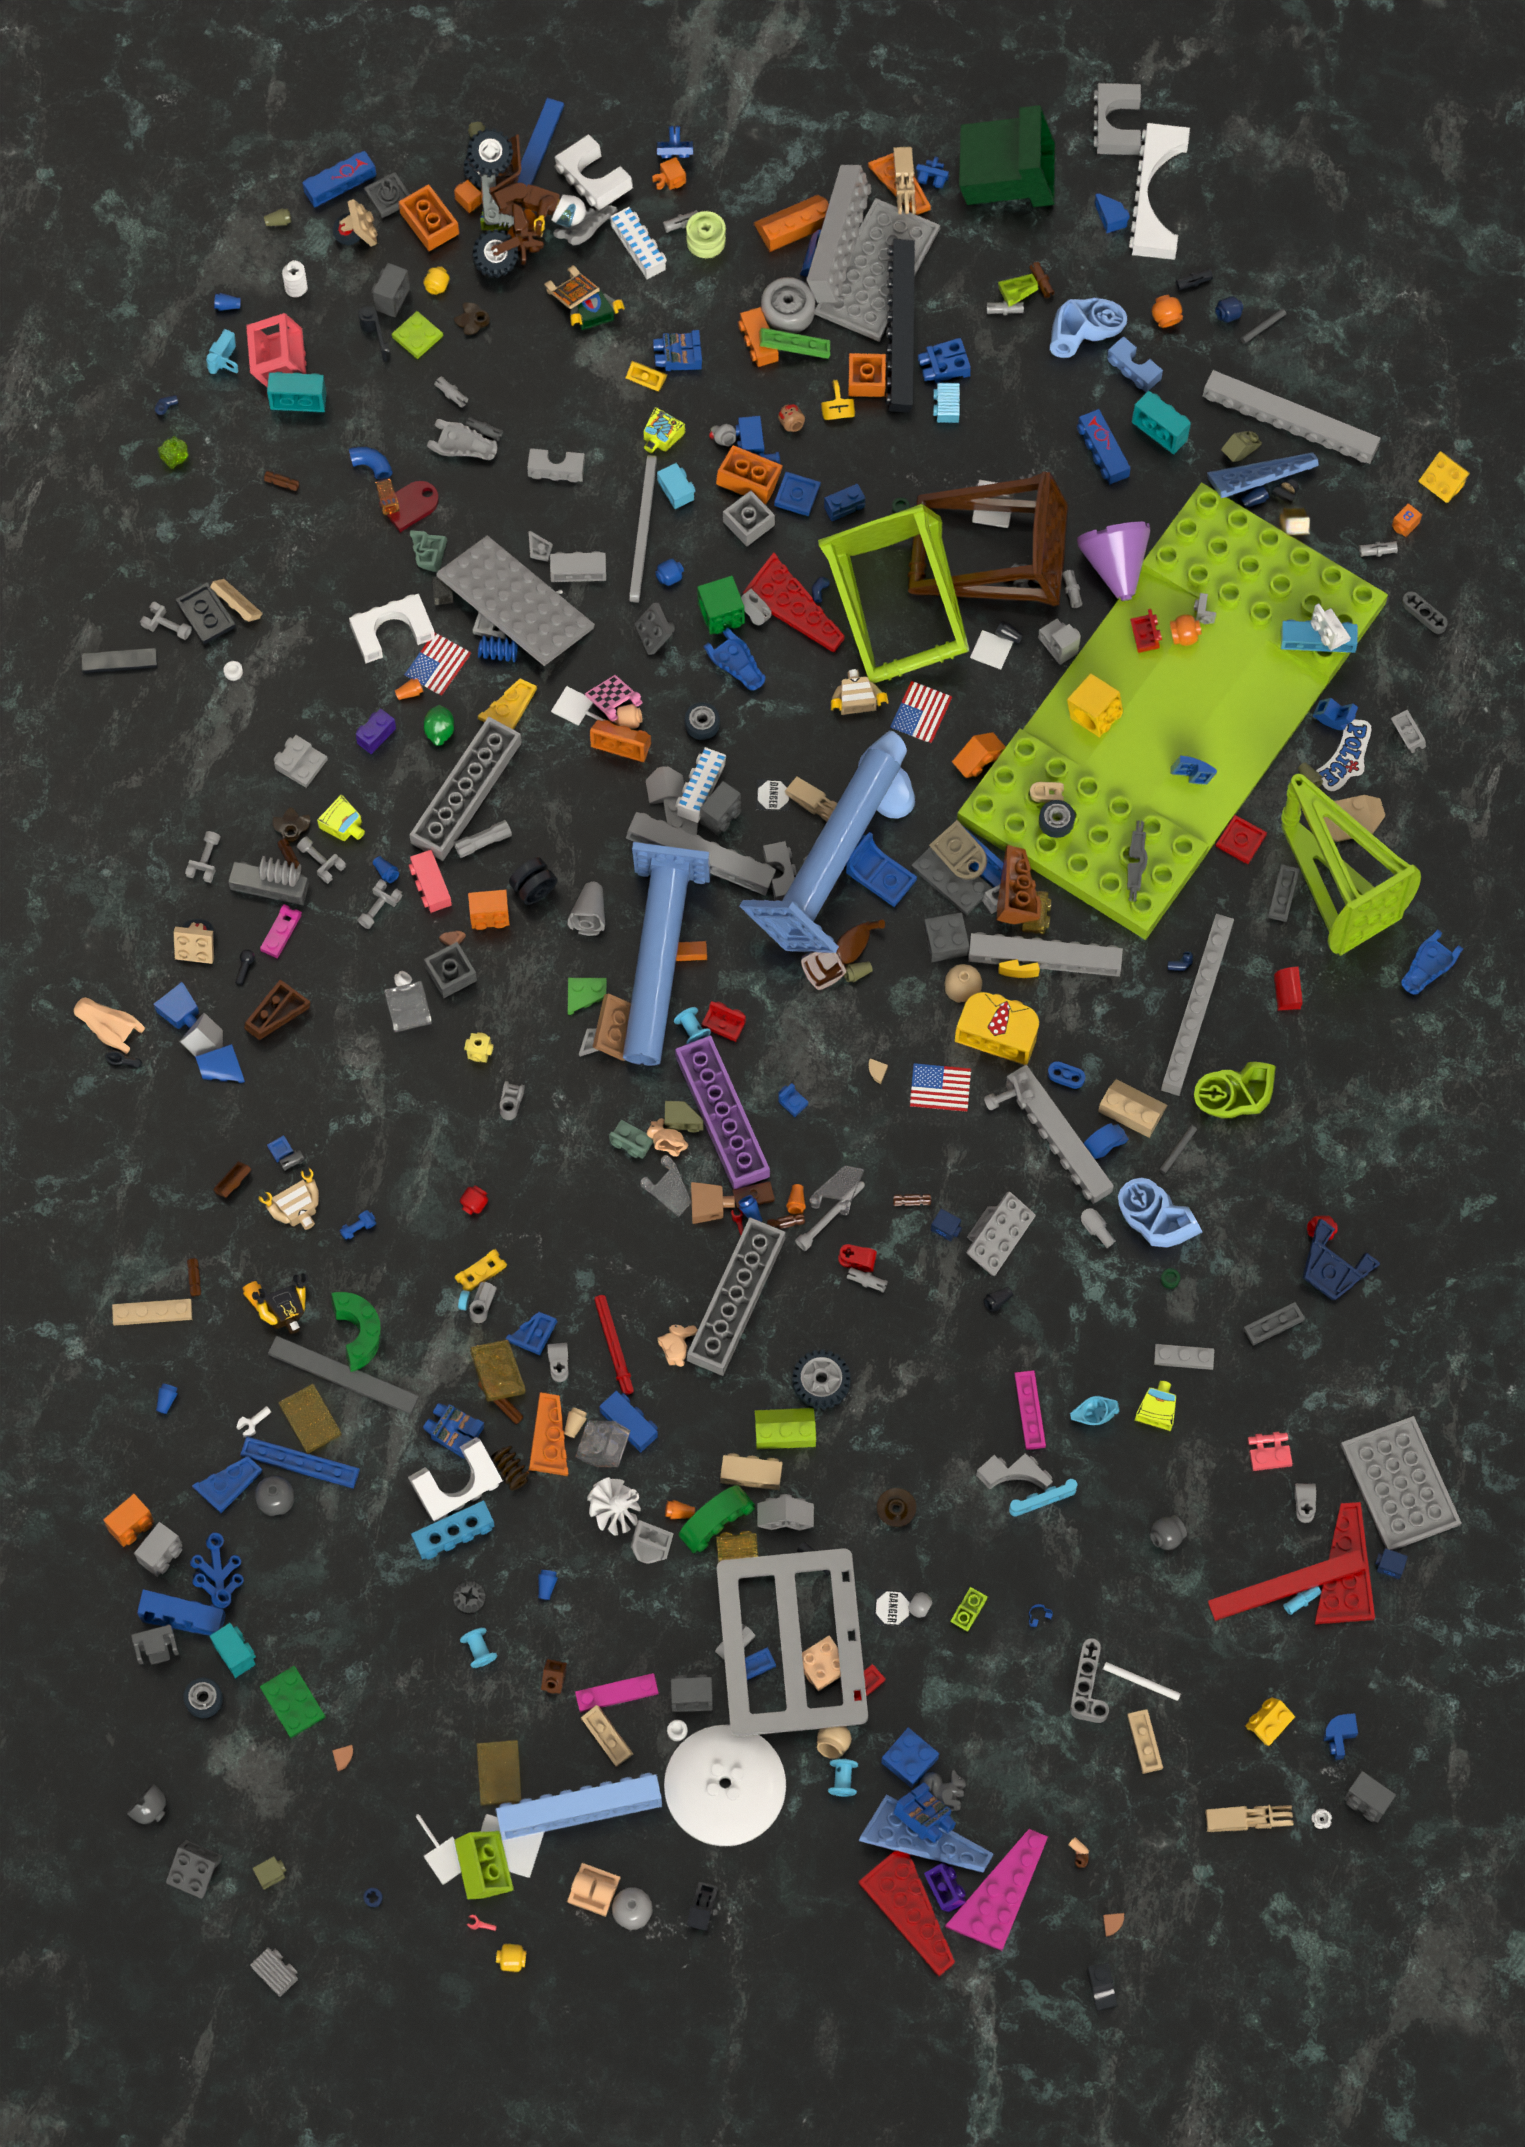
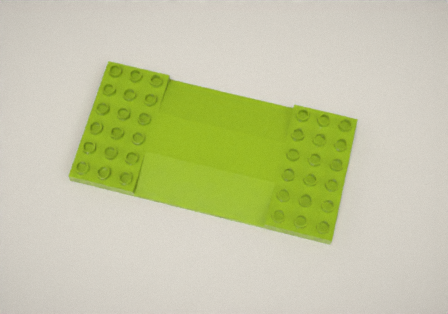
(1218, 701)

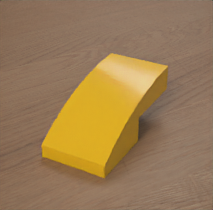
(1012, 969)

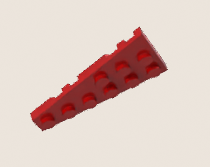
(794, 604)
(1351, 1596)
(903, 1900)

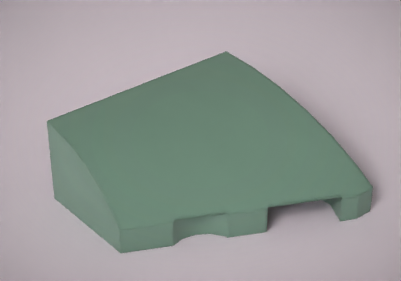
(428, 549)

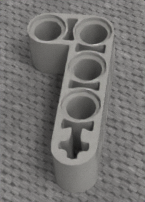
(1088, 1679)

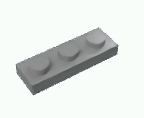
(1184, 1356)

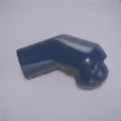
(164, 403)
(820, 583)
(1183, 963)

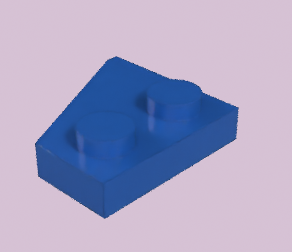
(534, 1333)

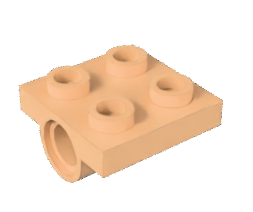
(822, 1663)
(593, 1889)

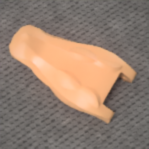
(109, 1024)

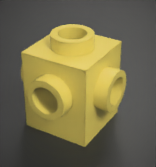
(478, 1047)

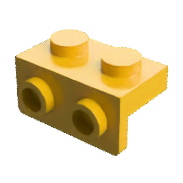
(1270, 1720)

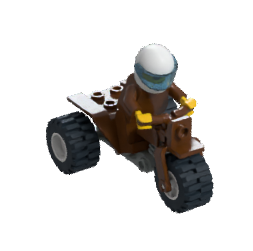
(494, 168)

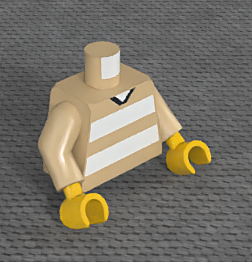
(857, 695)
(295, 1203)

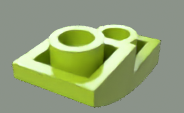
(969, 1609)

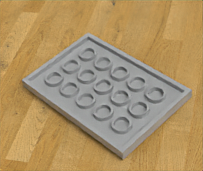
(1400, 1484)

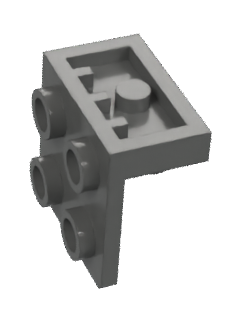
(193, 1868)

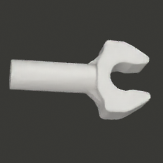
(252, 1422)

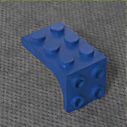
(879, 872)

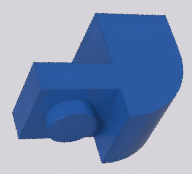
(1335, 715)
(1105, 1139)
(1338, 1729)

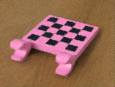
(611, 694)

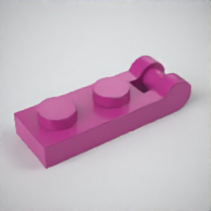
(280, 931)

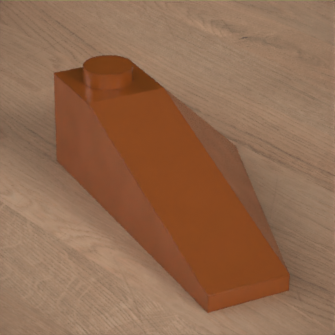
(1017, 891)

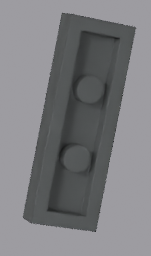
(1283, 893)
(1274, 1323)

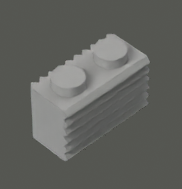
(274, 1971)

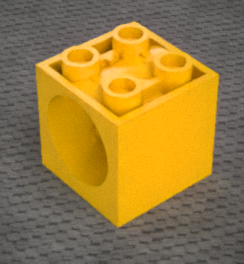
(1095, 705)

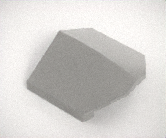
(664, 784)
(203, 1036)
(650, 1543)

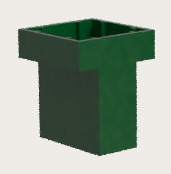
(1008, 159)

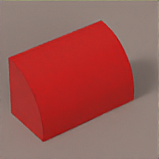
(1288, 989)

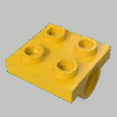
(1444, 477)

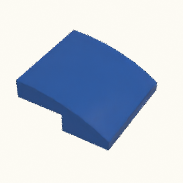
(1197, 770)

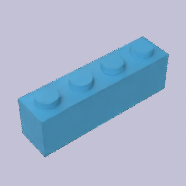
(1303, 637)

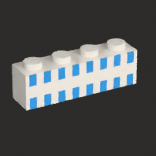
(638, 243)
(701, 784)

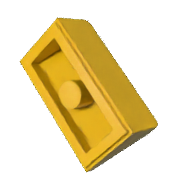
(646, 376)

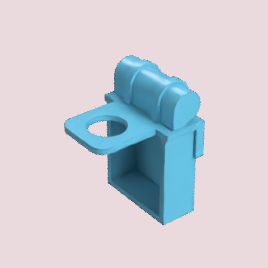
(220, 352)

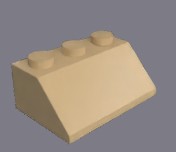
(1132, 1108)

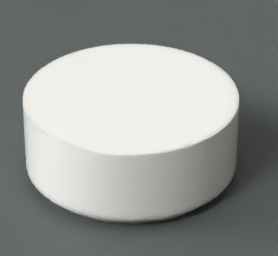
(233, 670)
(677, 1730)

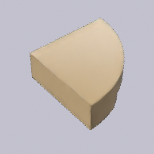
(877, 1070)

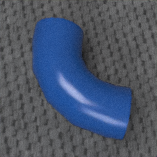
(373, 459)

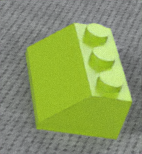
(785, 1428)
(483, 1864)

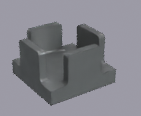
(155, 1644)

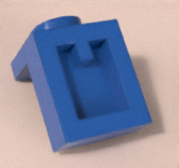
(792, 1100)

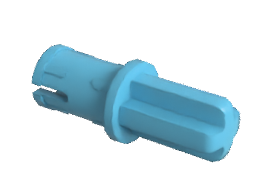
(1301, 1600)

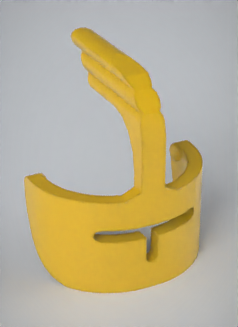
(846, 412)

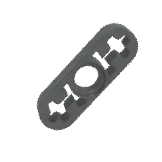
(1438, 617)

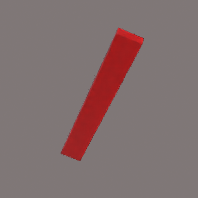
(1286, 1585)

